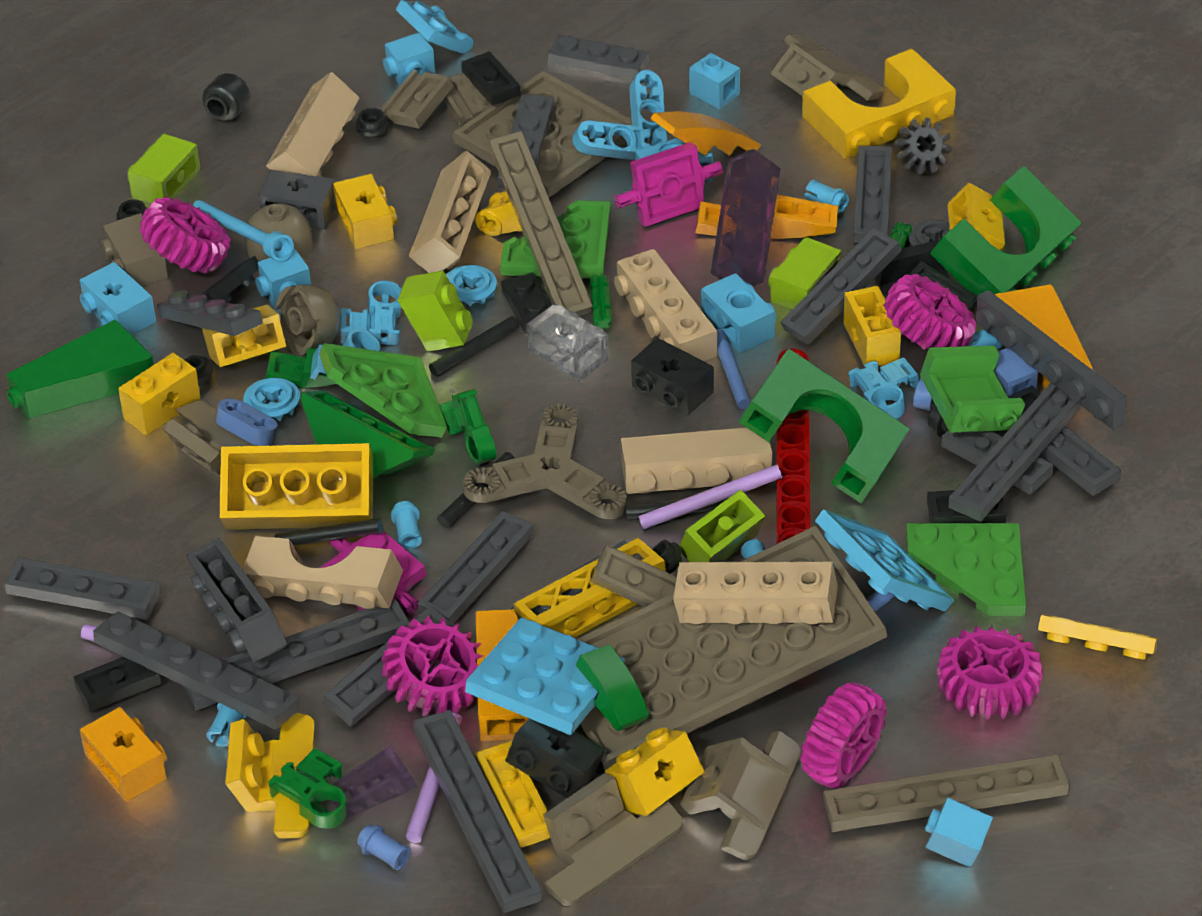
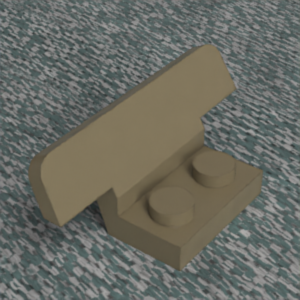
(811, 64)
(206, 439)
(744, 786)
(601, 838)

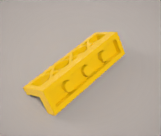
(588, 608)

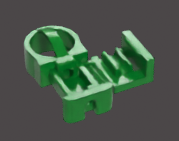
(465, 414)
(311, 777)

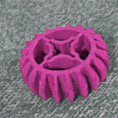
(184, 235)
(929, 313)
(420, 648)
(987, 681)
(843, 735)

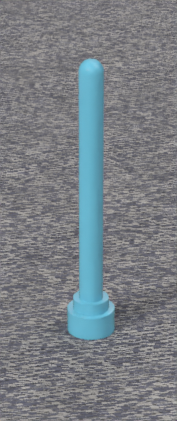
(275, 244)

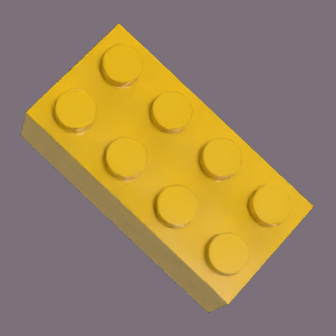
(295, 486)

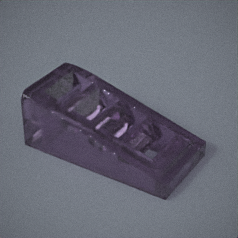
(386, 789)

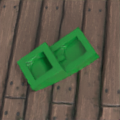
(296, 369)
(618, 693)

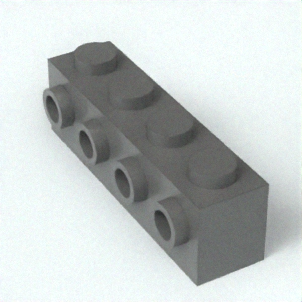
(235, 601)

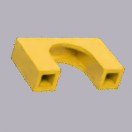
(852, 125)

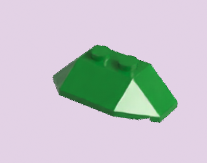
(341, 423)

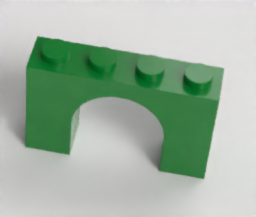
(1040, 219)
(869, 431)

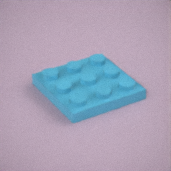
(883, 561)
(536, 676)

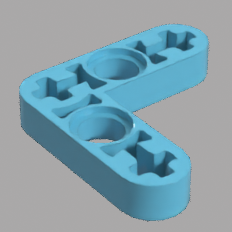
(634, 134)

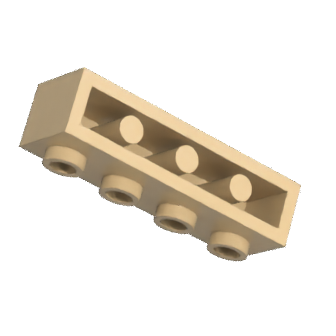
(315, 128)
(450, 214)
(665, 305)
(691, 459)
(755, 592)

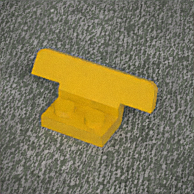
(255, 762)

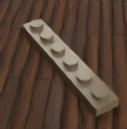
(539, 223)
(918, 795)

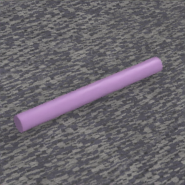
(709, 497)
(425, 802)

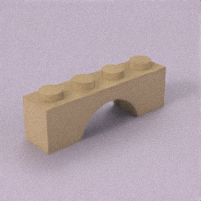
(362, 579)

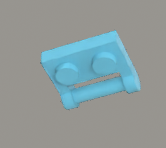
(435, 26)

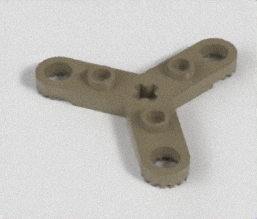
(568, 480)

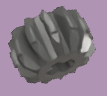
(911, 141)

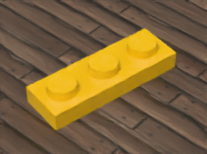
(1097, 636)
(514, 795)

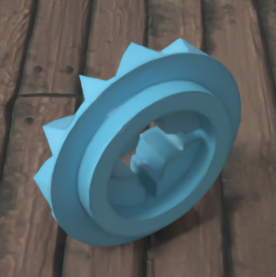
(473, 276)
(273, 389)

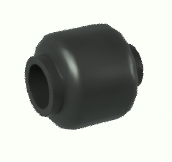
(226, 97)

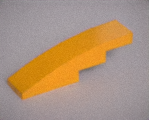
(704, 131)
(791, 218)

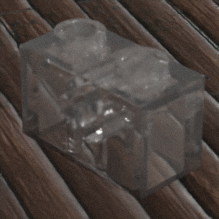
(567, 341)

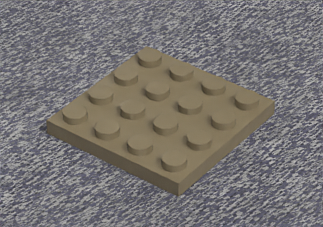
(559, 159)

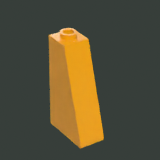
(1045, 311)
(495, 721)

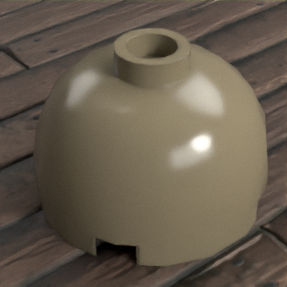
(285, 220)
(307, 317)

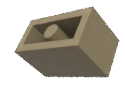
(127, 249)

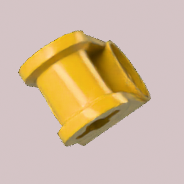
(498, 216)

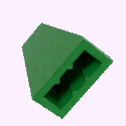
(78, 371)

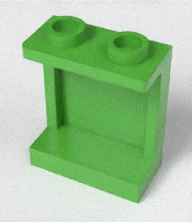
(968, 389)

